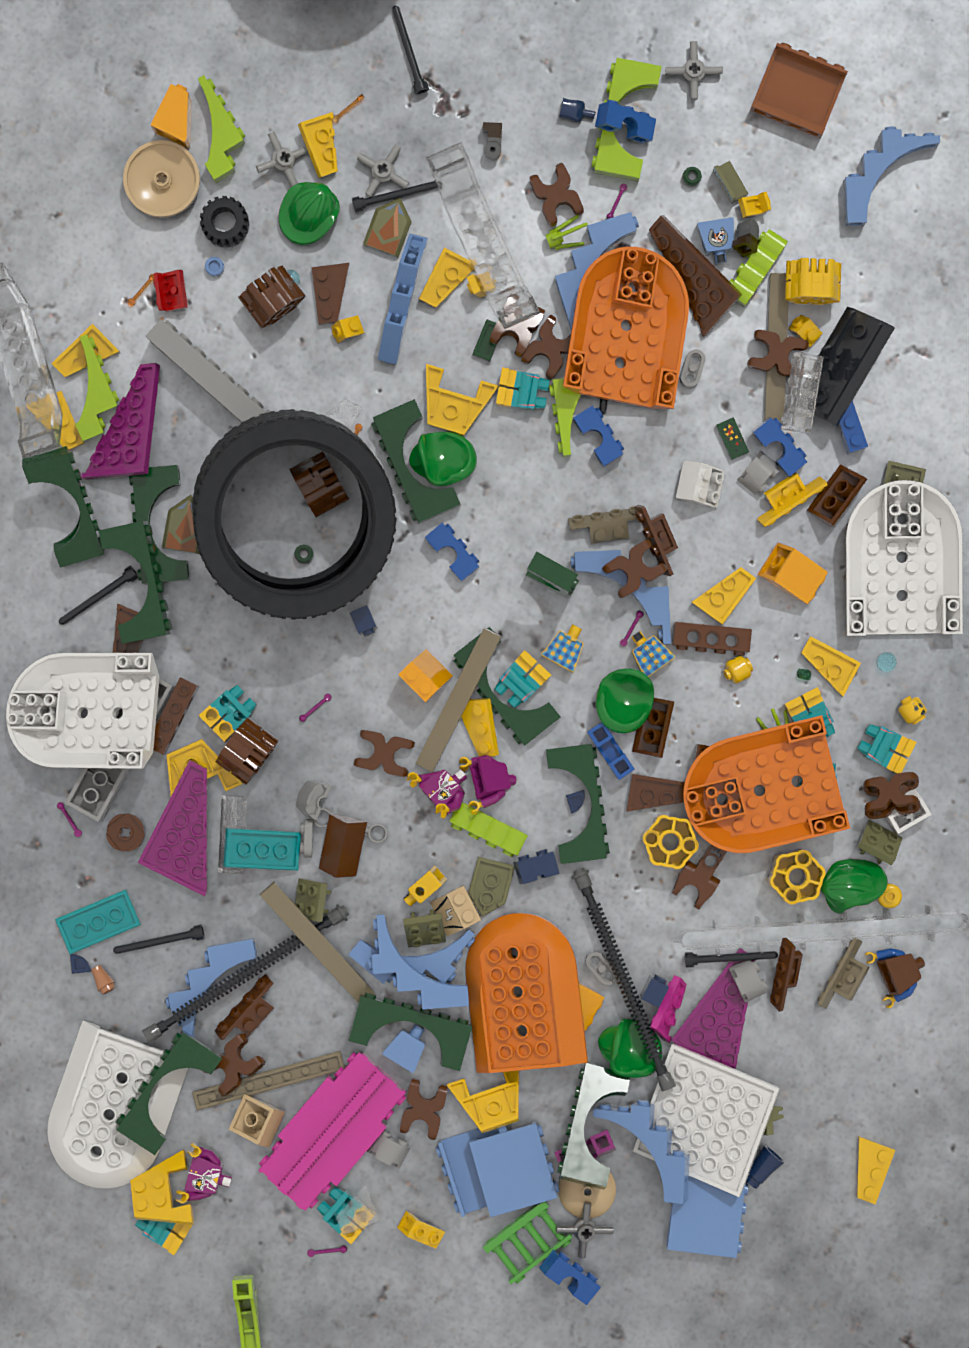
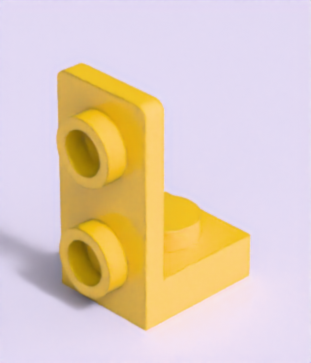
(420, 1231)

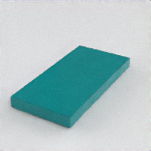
(262, 849)
(98, 921)

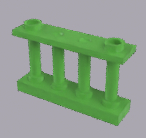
(509, 1233)

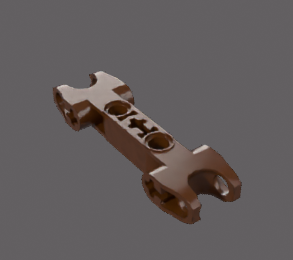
(700, 875)

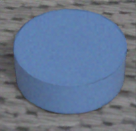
(214, 266)

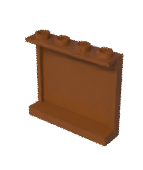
(799, 90)

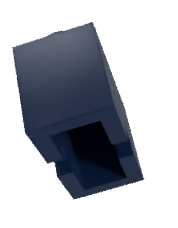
(364, 621)
(541, 865)
(654, 990)

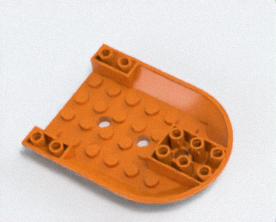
(655, 336)
(783, 811)
(549, 999)

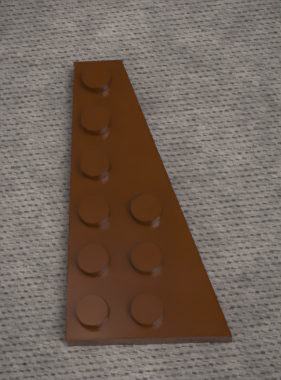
(707, 288)

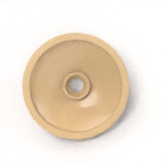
(573, 1197)

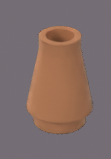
(103, 981)

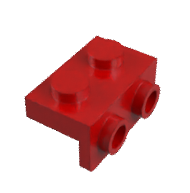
(170, 291)

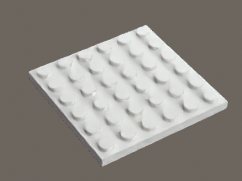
(713, 1117)

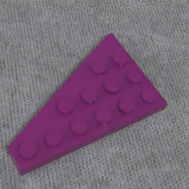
(129, 438)

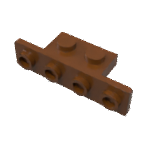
(659, 534)
(786, 973)
(249, 1011)

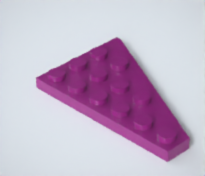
(180, 837)
(716, 1021)

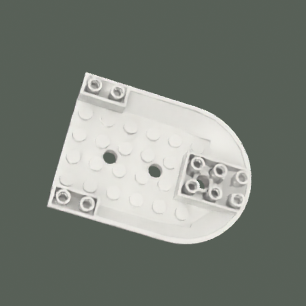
(928, 574)
(91, 682)
(93, 1087)

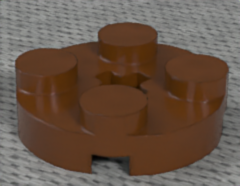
(125, 843)

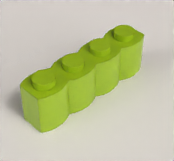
(758, 265)
(488, 828)

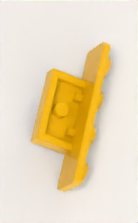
(787, 495)

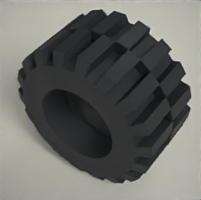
(224, 205)

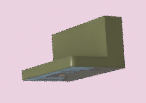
(730, 181)

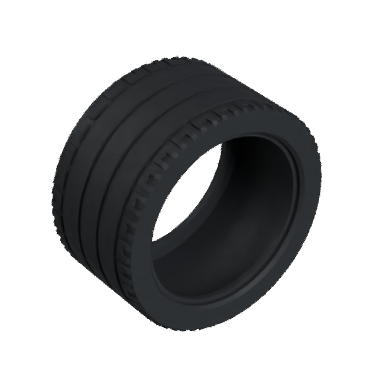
(306, 595)

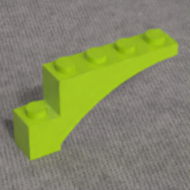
(224, 134)
(99, 394)
(564, 409)
(247, 1311)

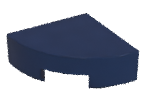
(575, 800)
(79, 964)

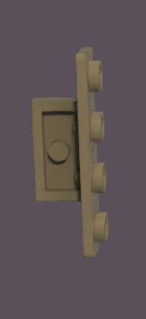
(606, 525)
(847, 976)

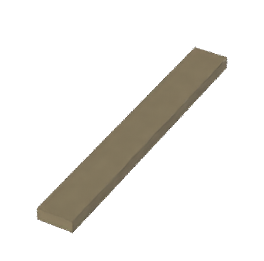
(779, 324)
(458, 700)
(315, 941)
(271, 1079)

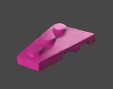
(665, 1015)

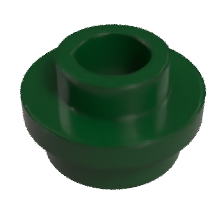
(692, 170)
(299, 549)

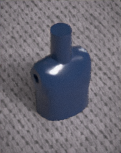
(575, 110)

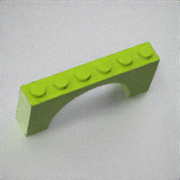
(627, 78)

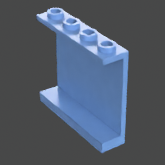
(514, 1169)
(462, 1170)
(707, 1221)

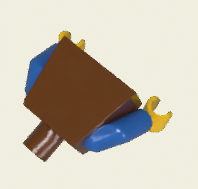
(899, 973)

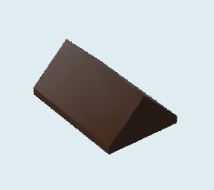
(837, 495)
(652, 735)
(342, 846)

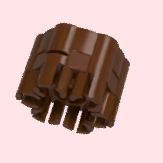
(273, 298)
(319, 484)
(246, 750)

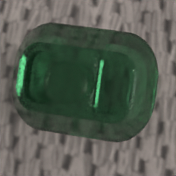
(804, 674)

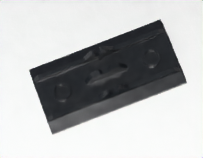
(847, 361)

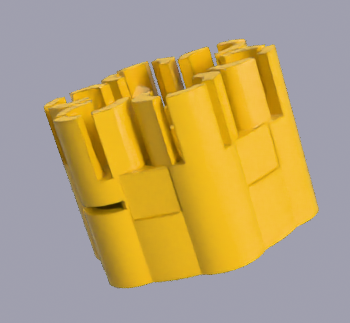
(811, 285)
(666, 825)
(812, 881)

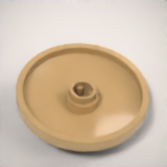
(161, 178)

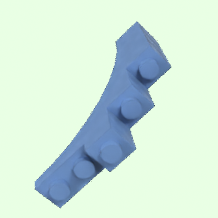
(892, 148)
(388, 960)
(436, 963)
(200, 979)
(658, 1140)

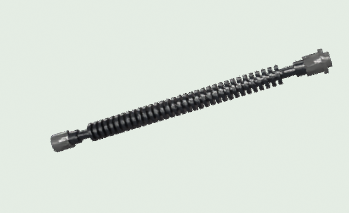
(584, 884)
(155, 1030)

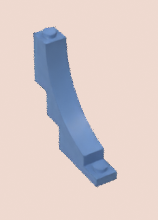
(602, 237)
(401, 298)
(652, 599)

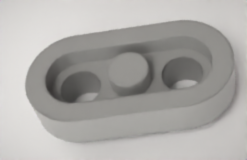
(692, 368)
(307, 846)
(601, 968)

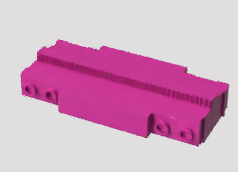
(332, 1130)

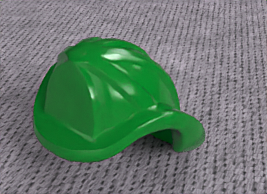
(308, 212)
(443, 458)
(624, 700)
(853, 884)
(625, 1050)

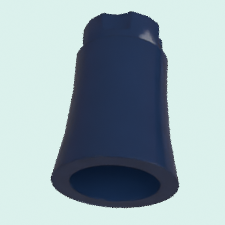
(763, 1166)

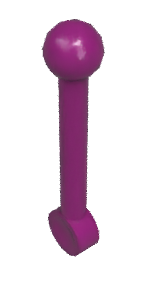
(623, 187)
(639, 614)
(327, 697)
(78, 832)
(343, 1249)

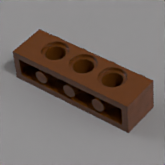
(742, 637)
(173, 714)

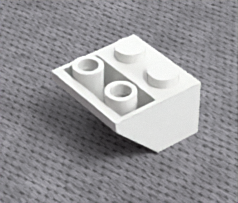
(700, 484)
(902, 822)

